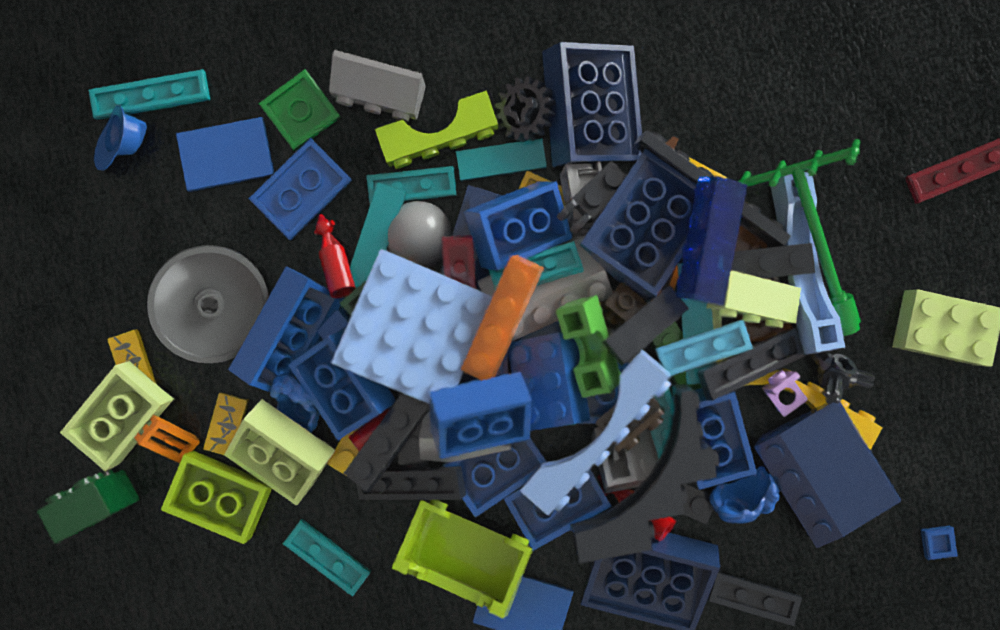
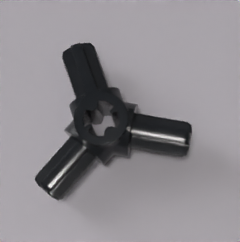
(839, 373)

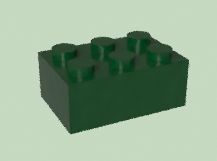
(87, 503)

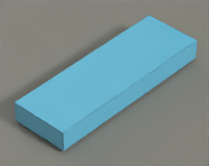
(704, 348)

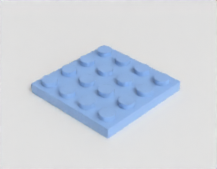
(411, 328)

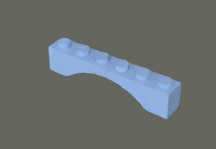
(816, 318)
(554, 479)

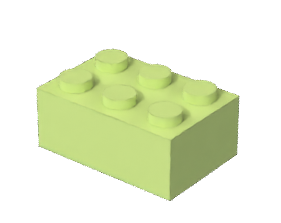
(948, 327)
(115, 415)
(279, 452)

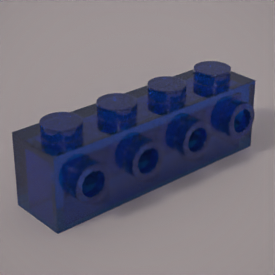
(711, 240)

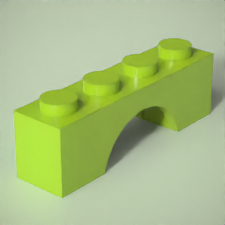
(473, 119)

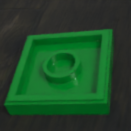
(299, 110)

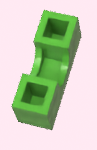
(597, 367)

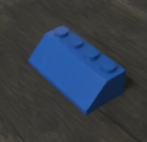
(284, 329)

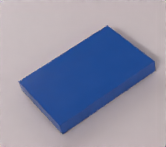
(225, 154)
(300, 189)
(535, 607)

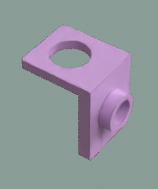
(777, 383)

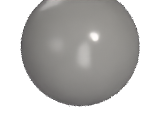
(418, 233)

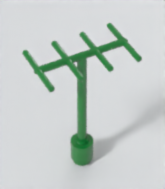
(841, 301)

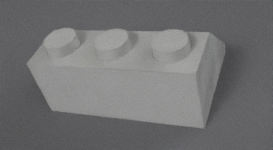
(376, 86)

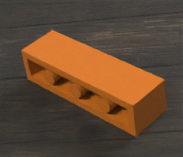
(502, 318)

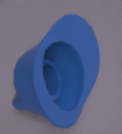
(120, 137)

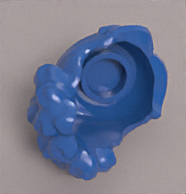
(294, 401)
(745, 497)

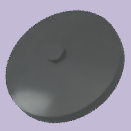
(206, 303)

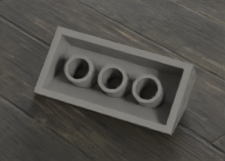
(554, 294)

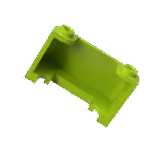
(463, 557)

